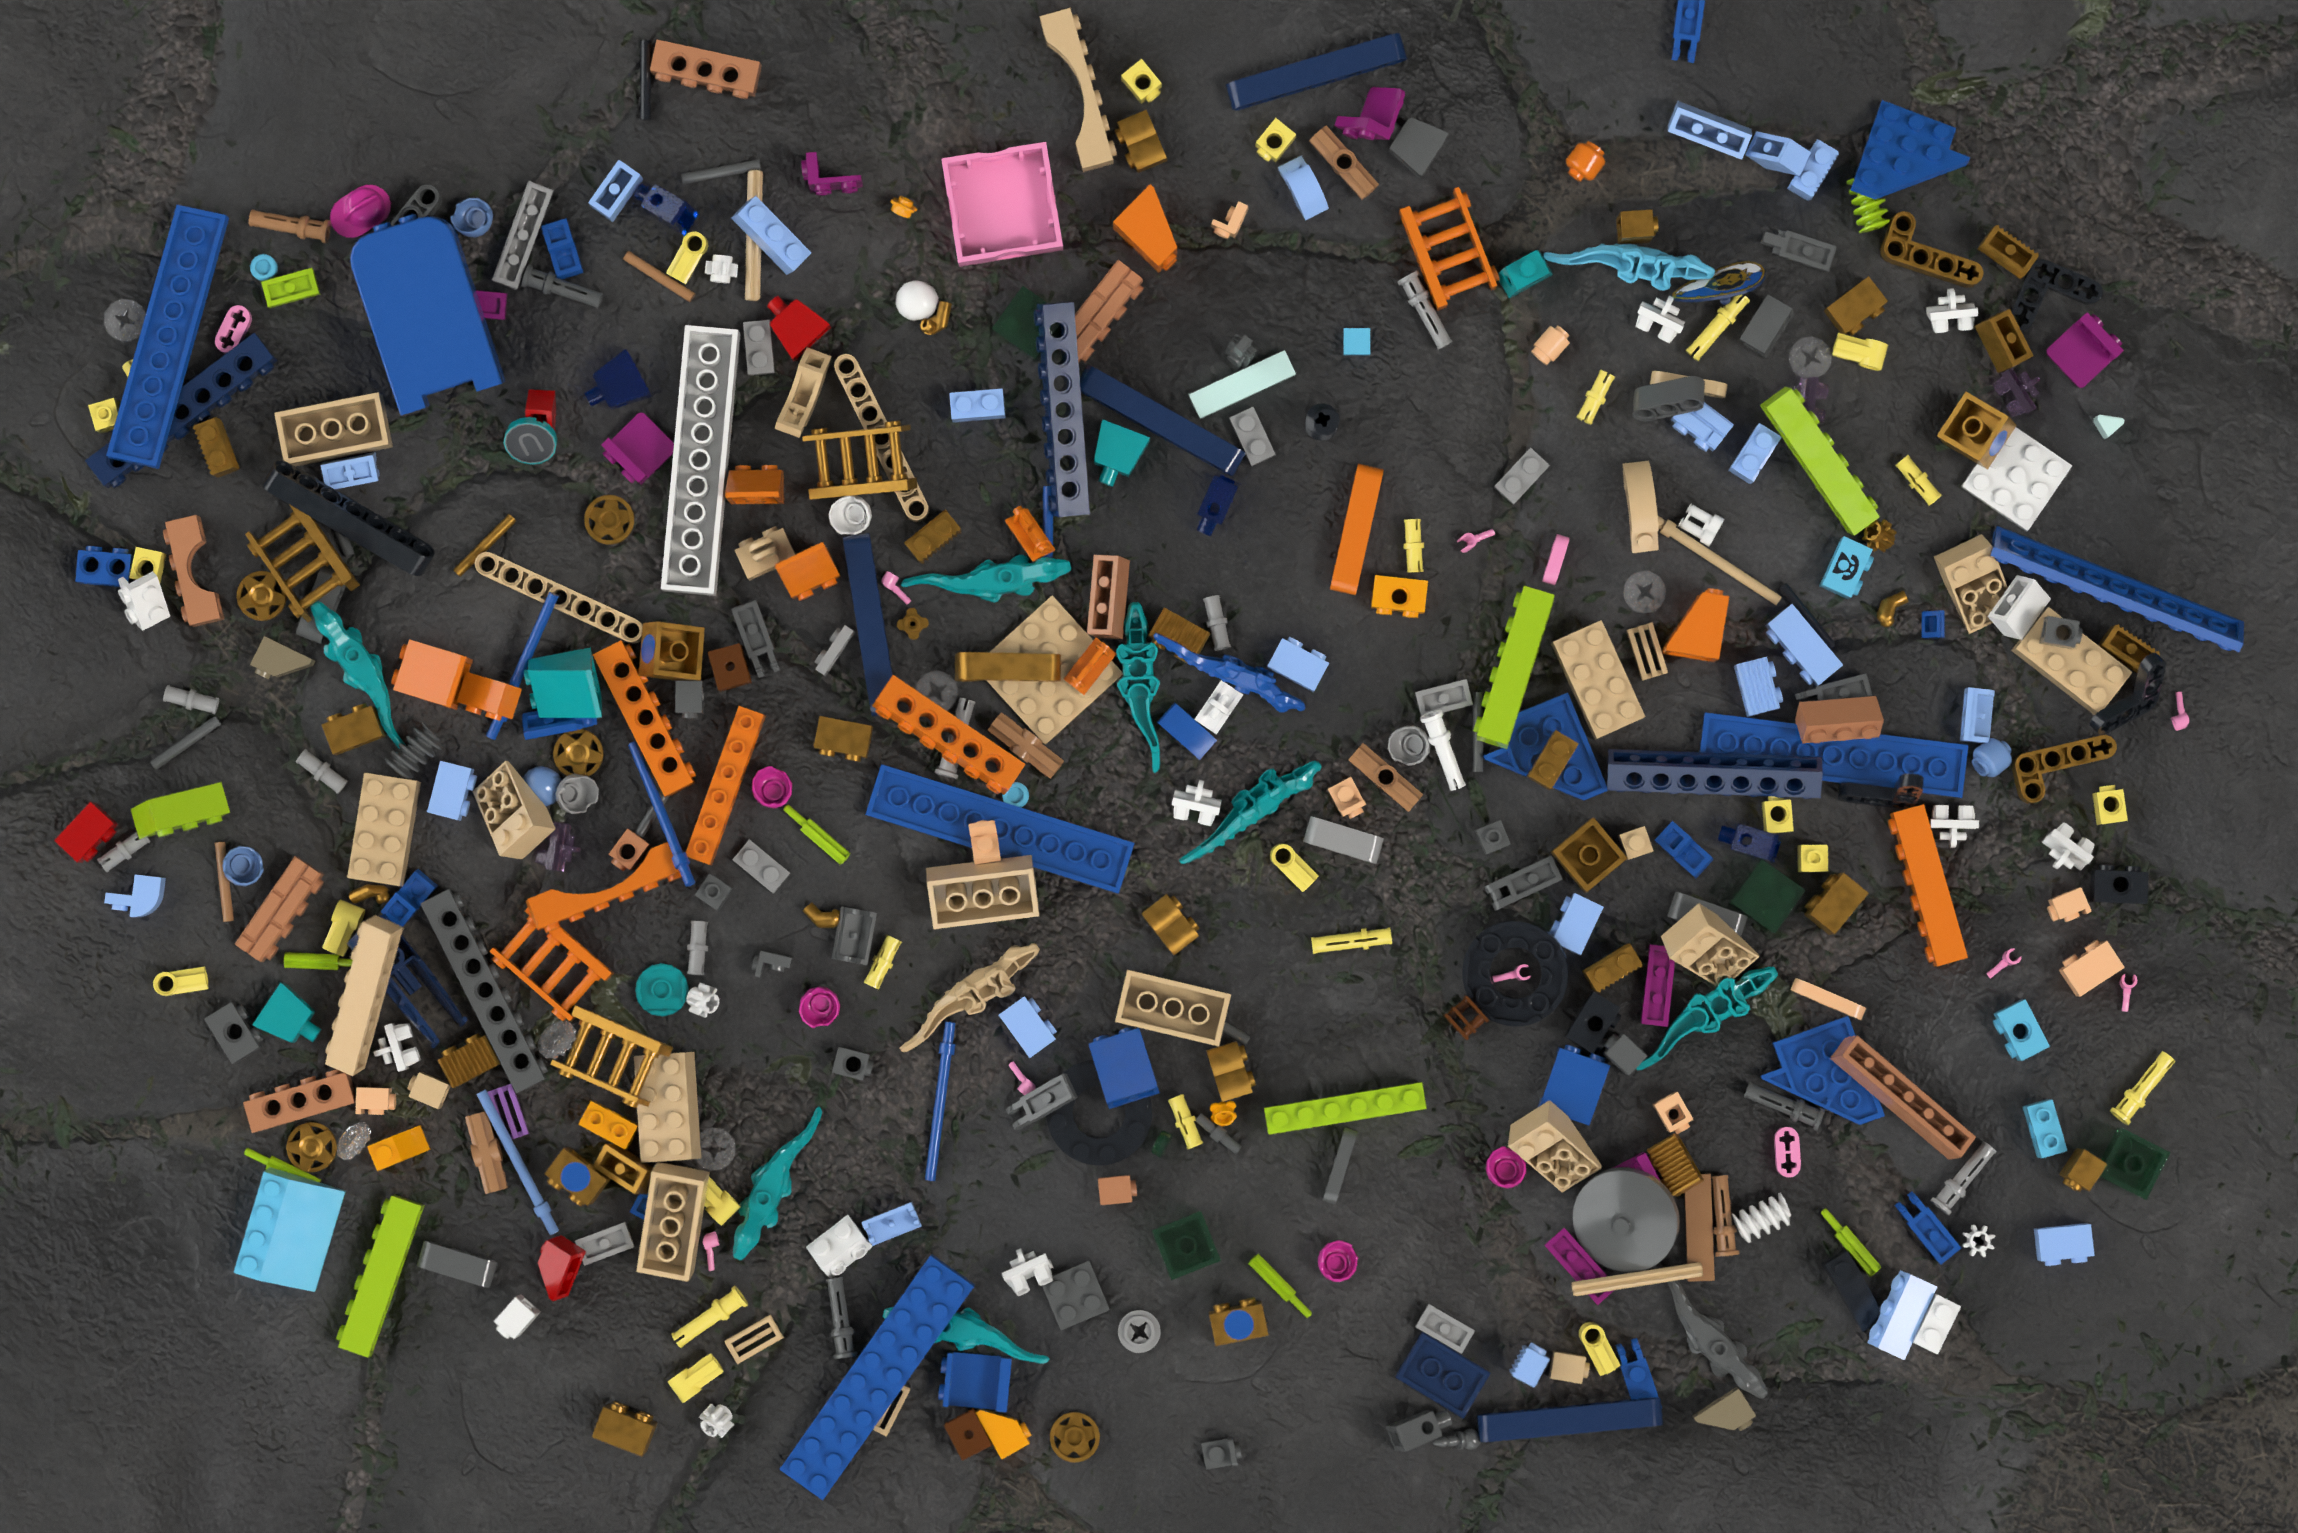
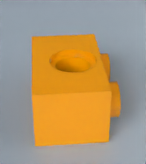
(1414, 589)
(609, 1124)

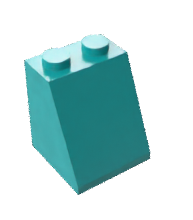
(565, 685)

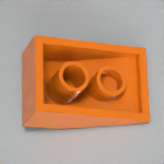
(755, 486)
(808, 571)

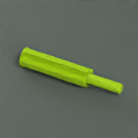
(819, 836)
(315, 961)
(276, 1163)
(1852, 1245)
(1277, 1283)

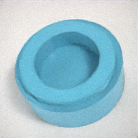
(263, 267)
(1016, 795)

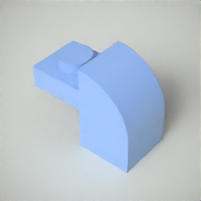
(1303, 187)
(145, 898)

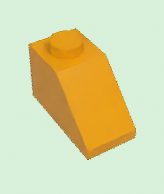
(398, 1148)
(1004, 1432)

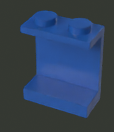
(1123, 1067)
(1576, 1083)
(975, 1381)

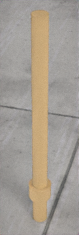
(1669, 529)

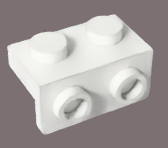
(143, 600)
(839, 1247)

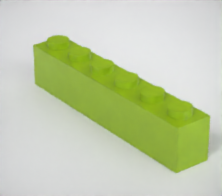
(1820, 460)
(1515, 667)
(1345, 1108)
(380, 1276)

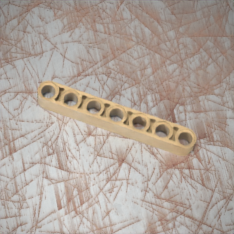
(883, 451)
(573, 600)

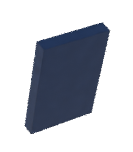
(1442, 1374)

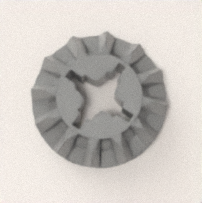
(1151, 1329)

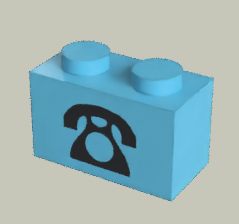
(1846, 568)

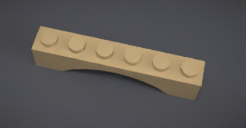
(1062, 37)

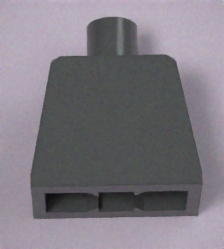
(1416, 145)
(1408, 1433)

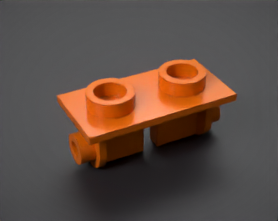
(1029, 534)
(1090, 666)

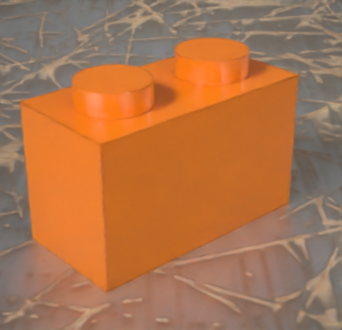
(488, 695)

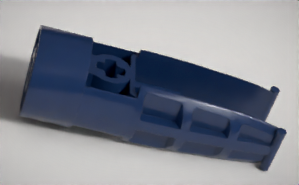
(411, 985)

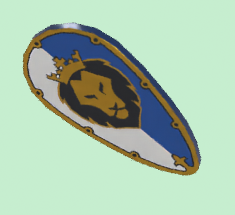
(1726, 283)

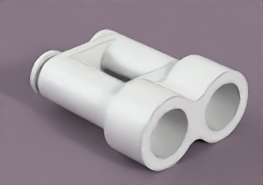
(1709, 530)

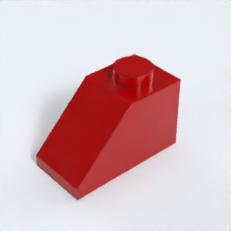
(541, 405)
(559, 1265)

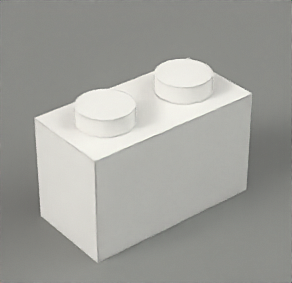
(2019, 607)
(516, 1317)
(1936, 1324)

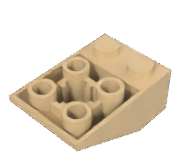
(1972, 581)
(512, 812)
(1708, 946)
(1553, 1146)

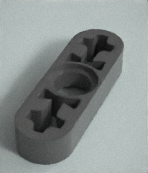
(1340, 1165)

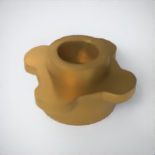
(912, 631)

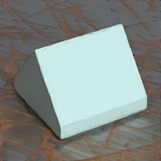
(2107, 424)

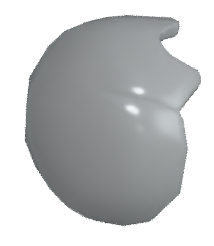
(1409, 745)
(576, 793)

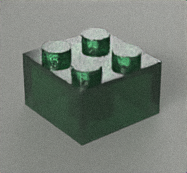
(1018, 324)
(1766, 896)
(2133, 1163)
(1186, 1245)

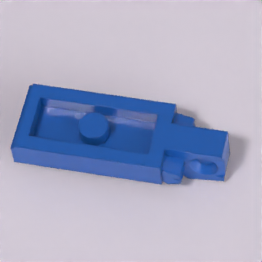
(539, 727)

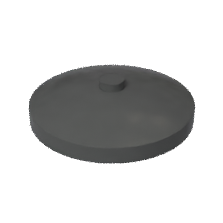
(1626, 1219)

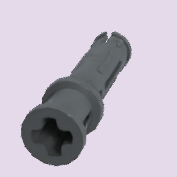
(550, 284)
(1795, 1109)
(845, 1333)

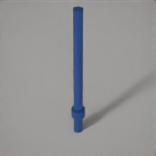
(527, 654)
(679, 857)
(946, 1049)

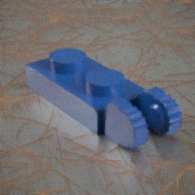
(1687, 27)
(1929, 1230)
(1636, 1373)

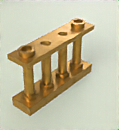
(850, 484)
(327, 557)
(631, 1040)

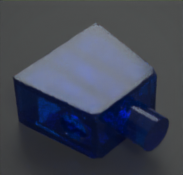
(666, 208)
(618, 383)
(1221, 491)
(1763, 844)

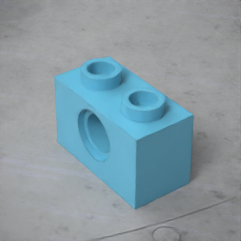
(2031, 1042)
(2044, 1128)

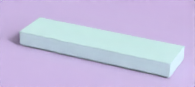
(1242, 384)

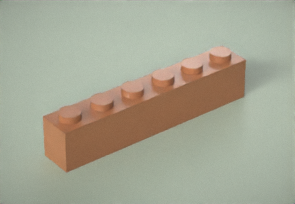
(1903, 1097)

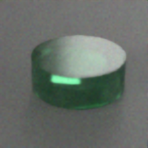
(1161, 1143)

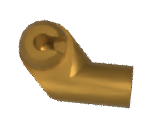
(939, 321)
(1888, 607)
(368, 891)
(822, 919)

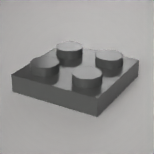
(1075, 1295)

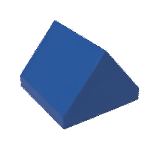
(1933, 624)

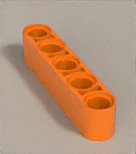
(1356, 529)

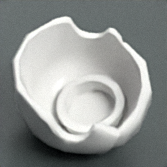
(916, 300)
(850, 515)

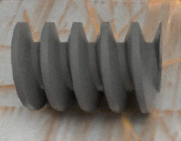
(415, 752)

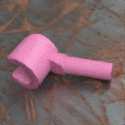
(1472, 540)
(889, 581)
(2182, 720)
(2003, 963)
(1511, 974)
(2126, 991)
(1026, 1085)
(709, 1241)

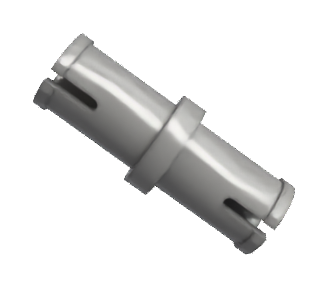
(1216, 622)
(191, 699)
(321, 771)
(122, 851)
(697, 947)

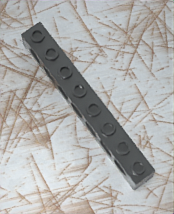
(435, 910)

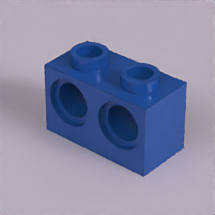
(104, 574)

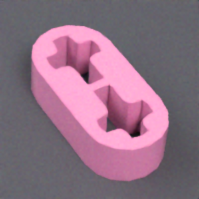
(227, 326)
(1555, 559)
(1780, 1153)

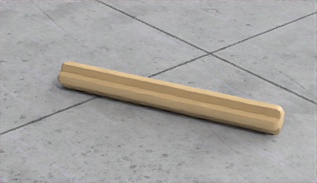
(753, 251)
(1637, 1279)

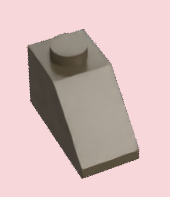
(278, 659)
(1727, 1412)

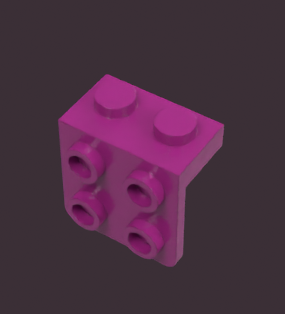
(1377, 116)
(823, 186)
(2084, 350)
(639, 448)

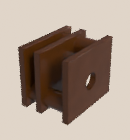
(729, 667)
(1456, 1012)
(967, 1434)

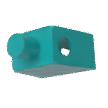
(1524, 273)
(1118, 451)
(287, 1016)

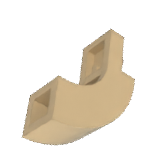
(804, 392)
(1641, 506)

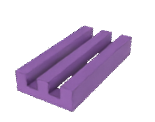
(500, 1091)

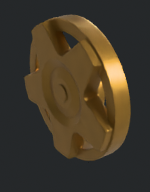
(609, 519)
(260, 596)
(578, 753)
(311, 1147)
(1074, 1437)

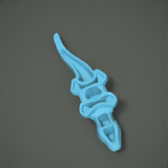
(1639, 262)

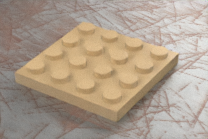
(1050, 705)

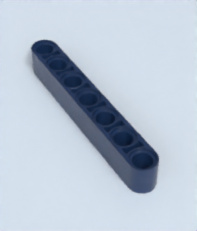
(1316, 71)
(1160, 420)
(868, 614)
(1570, 1419)

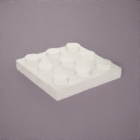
(2018, 479)

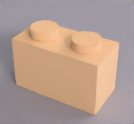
(2090, 968)

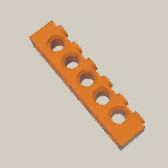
(607, 661)
(963, 735)
(725, 785)

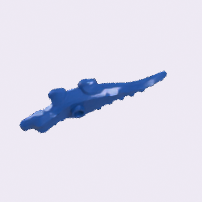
(1236, 672)

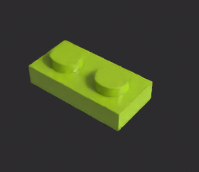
(290, 288)

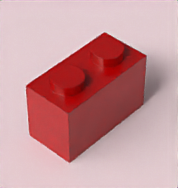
(86, 833)

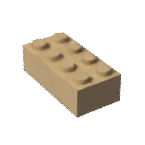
(333, 429)
(2082, 672)
(1598, 680)
(384, 829)
(982, 892)
(1173, 1008)
(671, 1120)
(672, 1221)

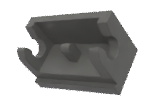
(1767, 326)
(854, 935)

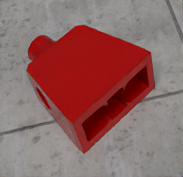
(796, 326)

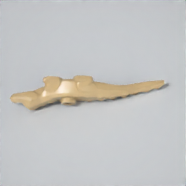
(975, 990)

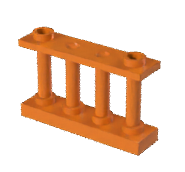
(1423, 244)
(575, 955)

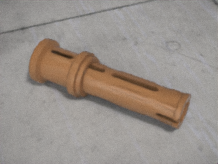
(301, 226)
(1720, 1183)

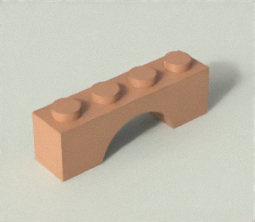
(185, 538)

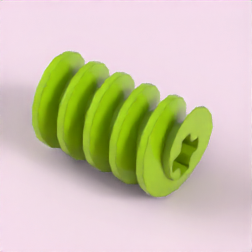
(1869, 211)

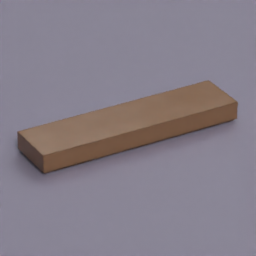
(1700, 1228)

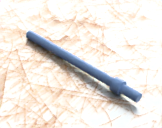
(541, 1208)

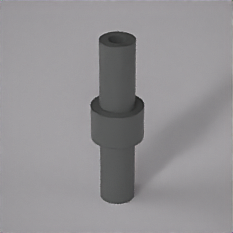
(1218, 1133)

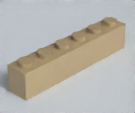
(363, 995)

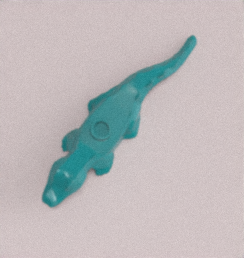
(993, 580)
(360, 668)
(1138, 682)
(1255, 804)
(1707, 1011)
(770, 1186)
(969, 1330)

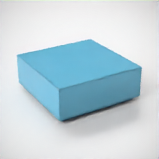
(1356, 341)

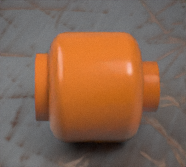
(1585, 161)

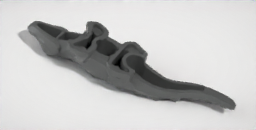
(1708, 1337)

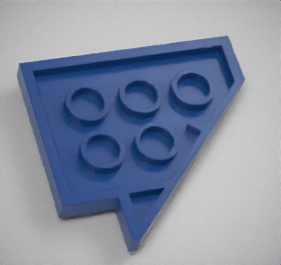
(1904, 152)
(1531, 733)
(1816, 1078)

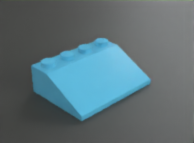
(289, 1230)

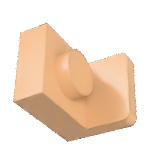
(1235, 218)
(1347, 798)
(984, 842)

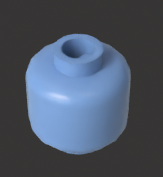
(1992, 758)

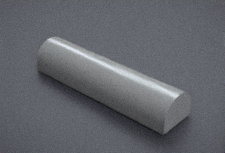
(522, 235)

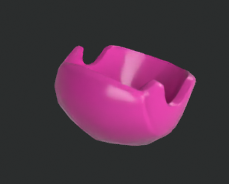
(771, 787)
(819, 1007)
(1505, 1168)
(1337, 1261)

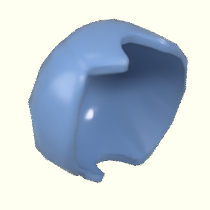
(472, 217)
(543, 783)
(242, 866)

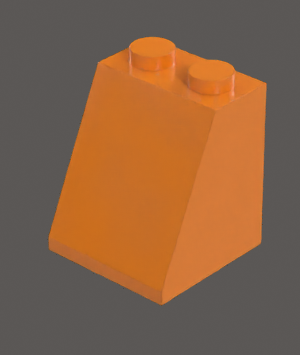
(1147, 230)
(1701, 628)
(431, 673)

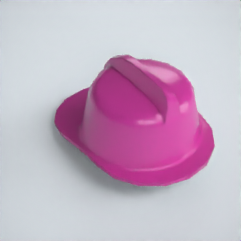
(360, 211)

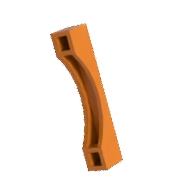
(556, 906)

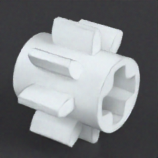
(721, 269)
(702, 1000)
(1985, 1237)
(716, 1420)

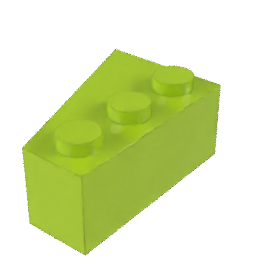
(180, 810)

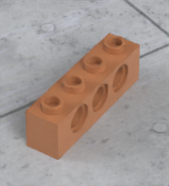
(667, 53)
(261, 1119)

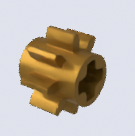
(1879, 535)

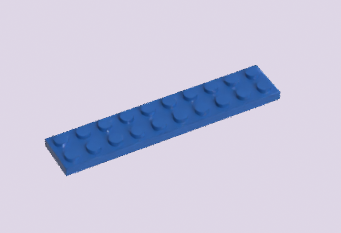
(167, 336)
(2118, 589)
(1857, 761)
(948, 811)
(877, 1376)

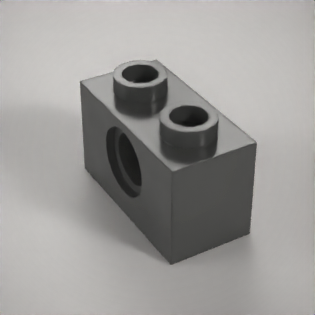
(220, 1025)
(1623, 1053)

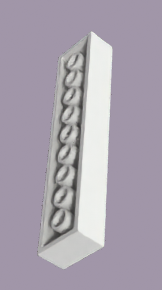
(700, 460)

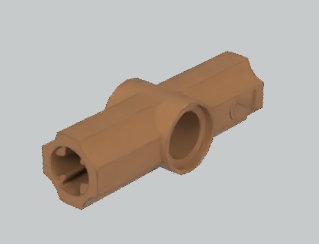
(1356, 175)
(1025, 745)
(1371, 765)
(486, 1152)

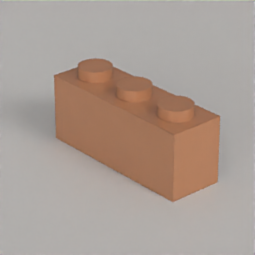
(1108, 596)
(1839, 719)

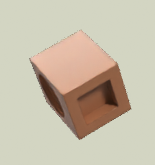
(639, 844)
(1116, 1189)

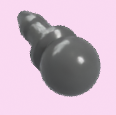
(1467, 1439)

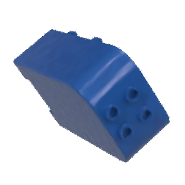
(423, 310)

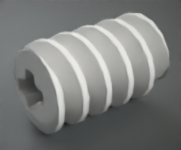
(1762, 1218)

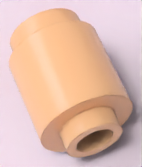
(1550, 344)

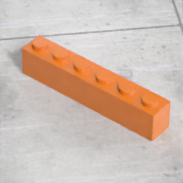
(1928, 886)

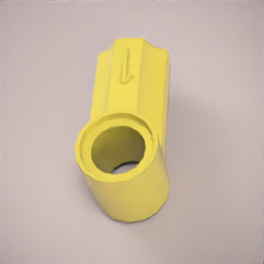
(687, 260)
(1866, 352)
(1295, 868)
(345, 922)
(183, 981)
(719, 1203)
(1599, 1350)
(691, 1380)

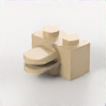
(762, 554)

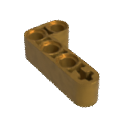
(1932, 255)
(1007, 667)
(2064, 760)

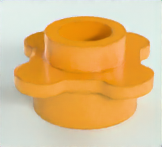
(903, 206)
(1223, 1113)

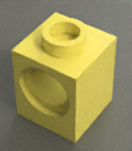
(1137, 71)
(1279, 130)
(104, 414)
(144, 555)
(2102, 815)
(1785, 824)
(1813, 858)

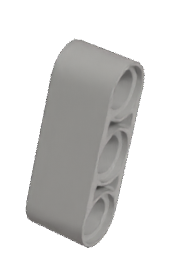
(1343, 840)

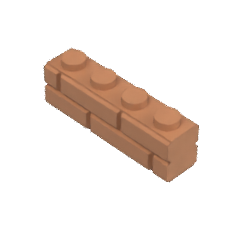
(1103, 306)
(279, 909)

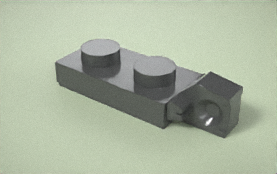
(1801, 249)
(1240, 351)

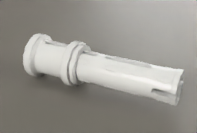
(1440, 739)

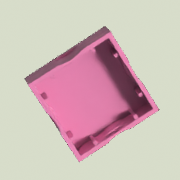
(1002, 204)

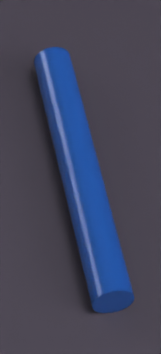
(1047, 517)

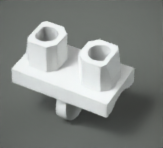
(1963, 312)
(1671, 324)
(1218, 707)
(1196, 799)
(1965, 820)
(2066, 851)
(402, 1057)
(1026, 1267)

